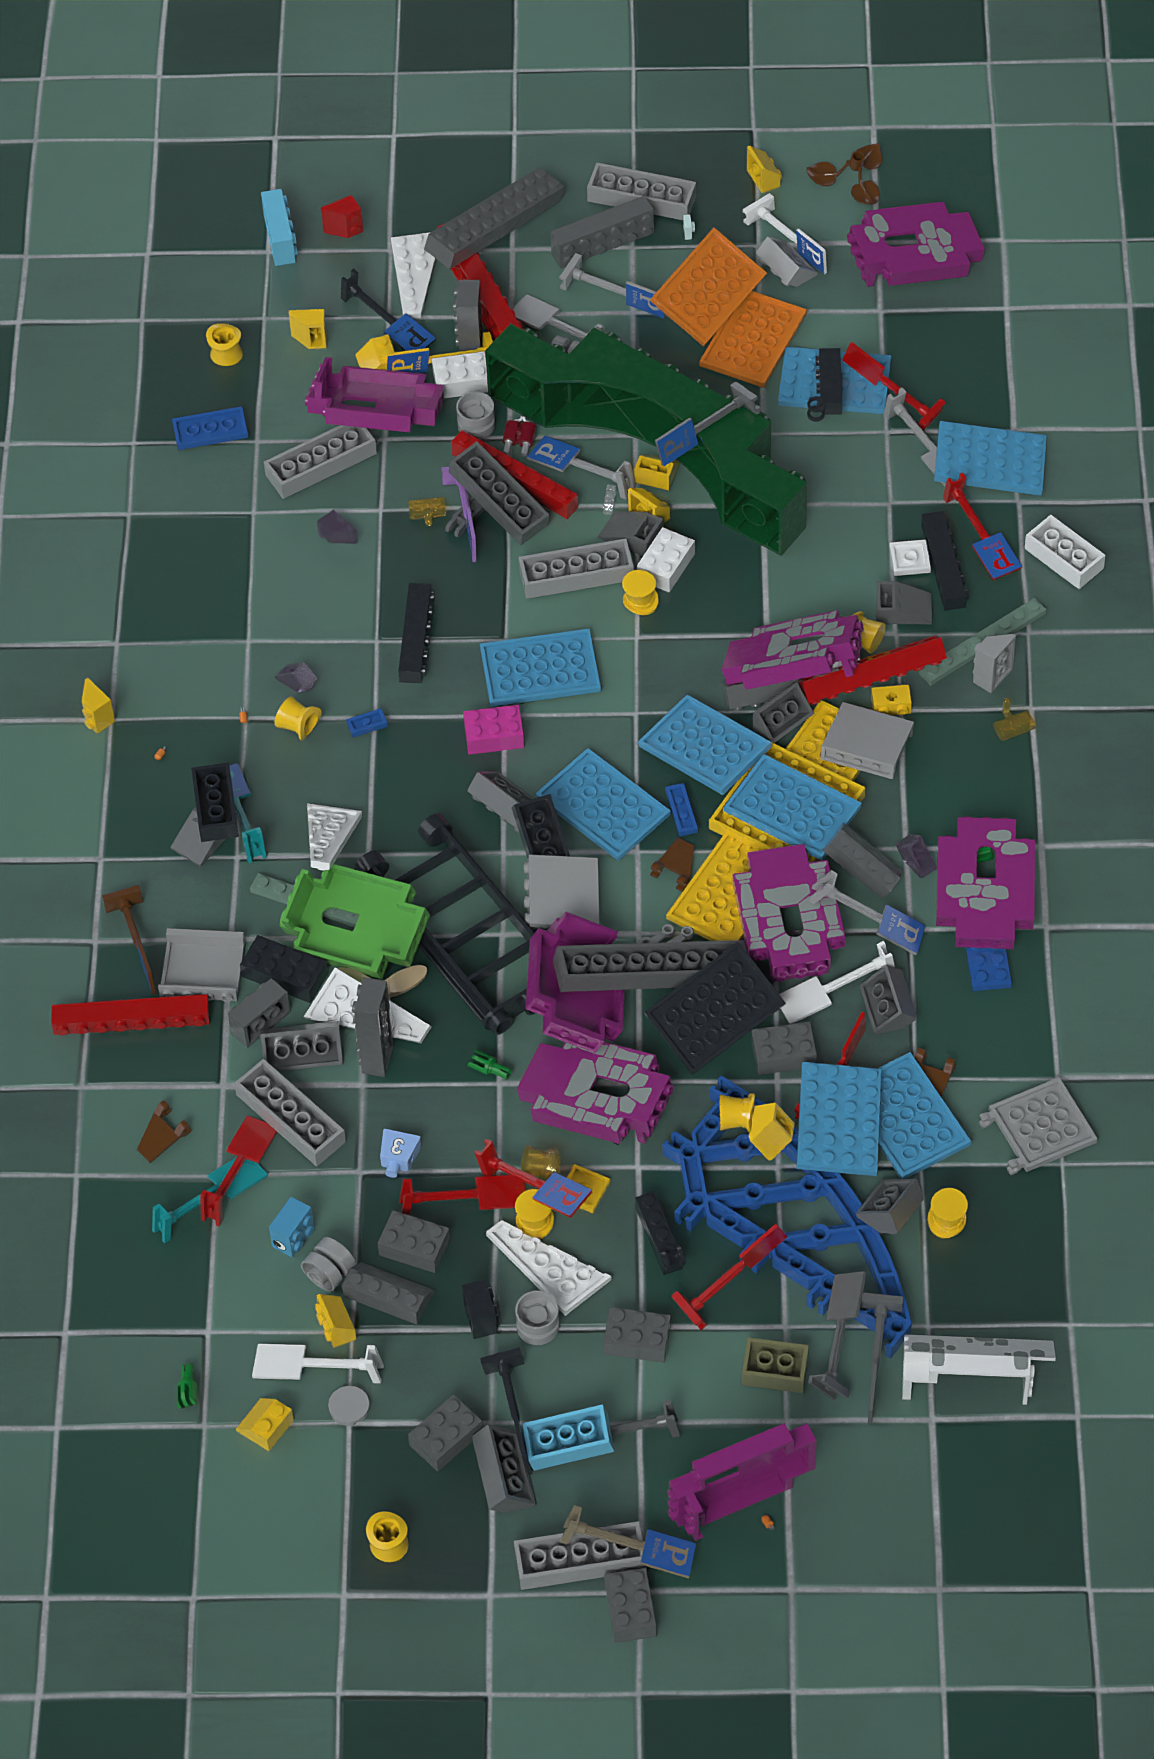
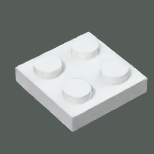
(909, 557)

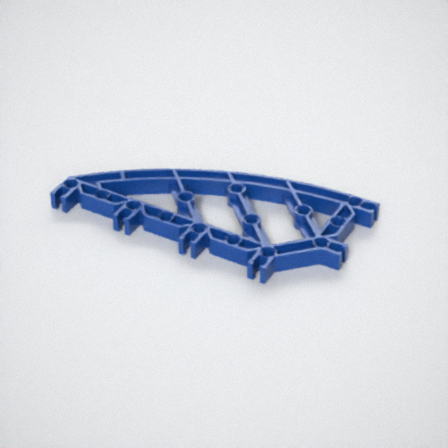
(717, 1211)

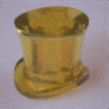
(541, 1163)

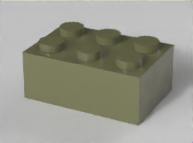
(775, 1365)

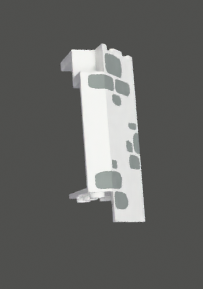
(936, 1355)

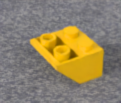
(309, 327)
(652, 473)
(770, 1129)
(335, 1320)

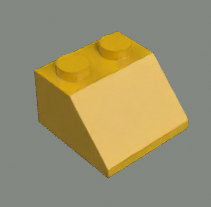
(762, 170)
(374, 353)
(643, 501)
(96, 707)
(266, 1422)

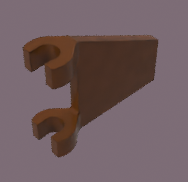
(678, 860)
(937, 1077)
(159, 1134)

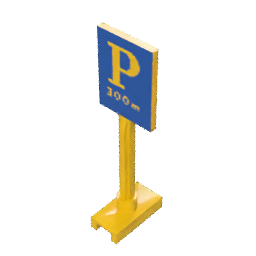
(417, 360)

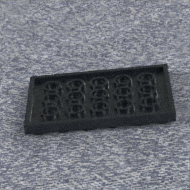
(715, 1008)

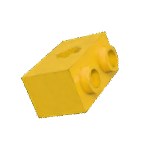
(891, 700)

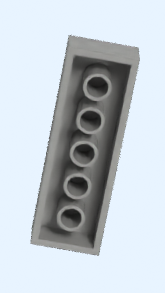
(619, 185)
(319, 458)
(575, 568)
(290, 1112)
(549, 1562)

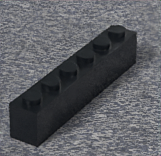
(943, 560)
(415, 633)

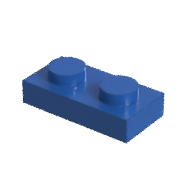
(366, 723)

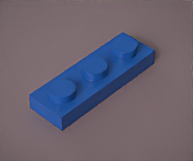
(681, 809)

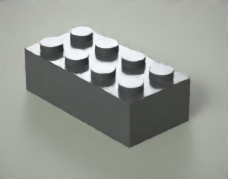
(468, 315)

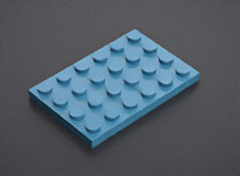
(800, 381)
(991, 457)
(540, 667)
(704, 744)
(604, 804)
(791, 806)
(839, 1119)
(914, 1119)

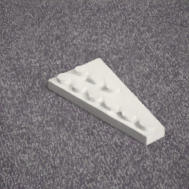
(413, 271)
(329, 832)
(336, 1001)
(548, 1267)

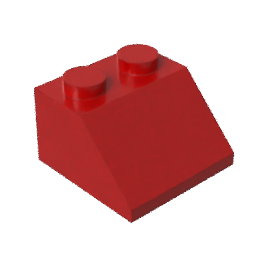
(342, 218)

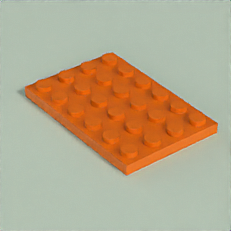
(708, 286)
(753, 339)

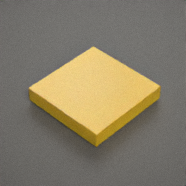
(593, 1181)

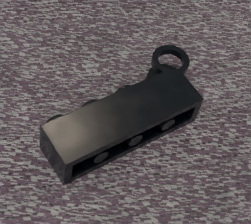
(829, 384)
(668, 1254)

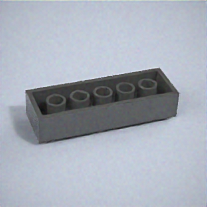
(603, 231)
(498, 493)
(373, 1026)

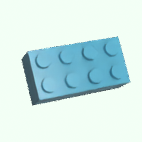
(279, 227)
(568, 1437)

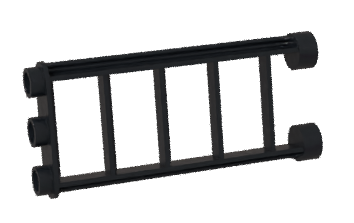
(434, 832)

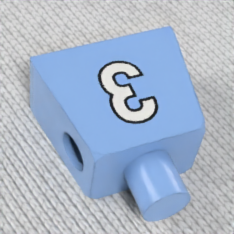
(398, 1151)

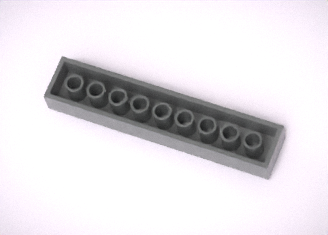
(494, 218)
(633, 964)

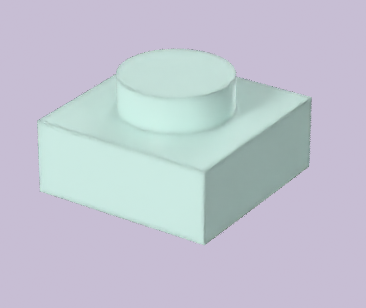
(688, 226)

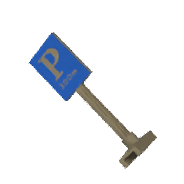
(658, 1549)

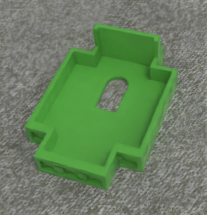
(386, 926)

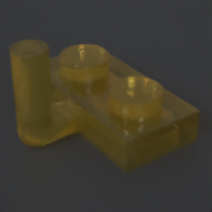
(427, 509)
(1013, 724)

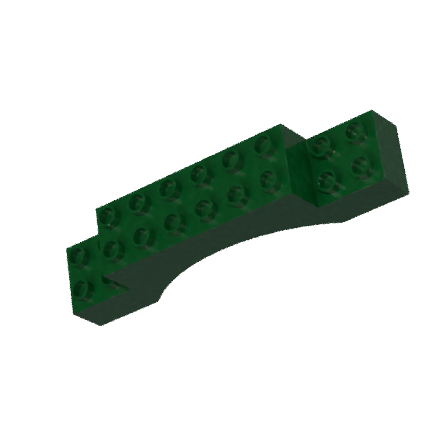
(634, 395)

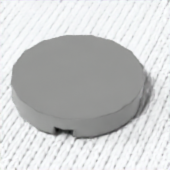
(348, 1405)

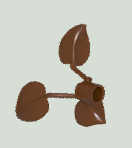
(868, 157)

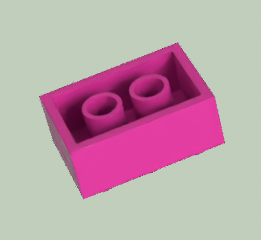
(493, 729)

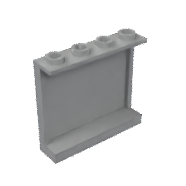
(866, 740)
(558, 887)
(202, 964)

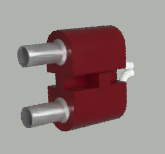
(519, 434)

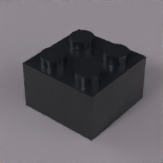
(480, 1308)

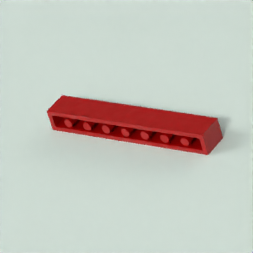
(540, 488)
(873, 669)
(130, 1014)

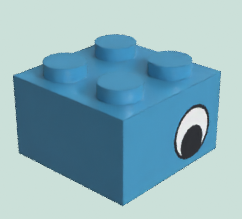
(291, 1227)

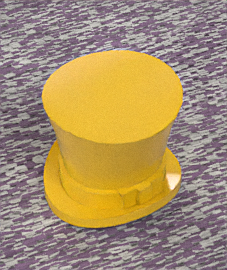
(225, 344)
(640, 592)
(872, 633)
(297, 717)
(736, 1112)
(947, 1213)
(532, 1217)
(387, 1536)

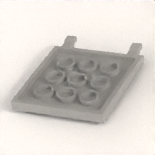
(1040, 1125)

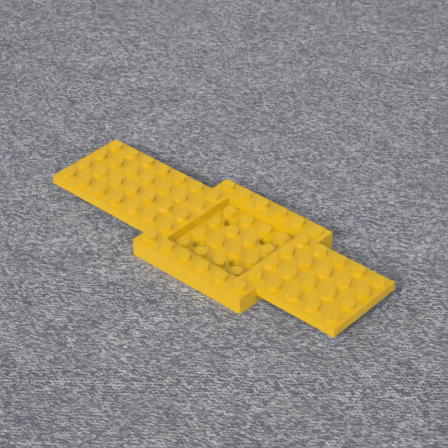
(709, 898)

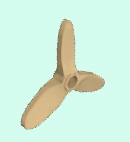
(398, 982)

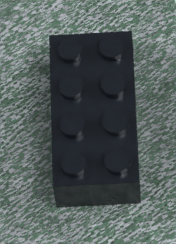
(215, 802)
(540, 827)
(290, 968)

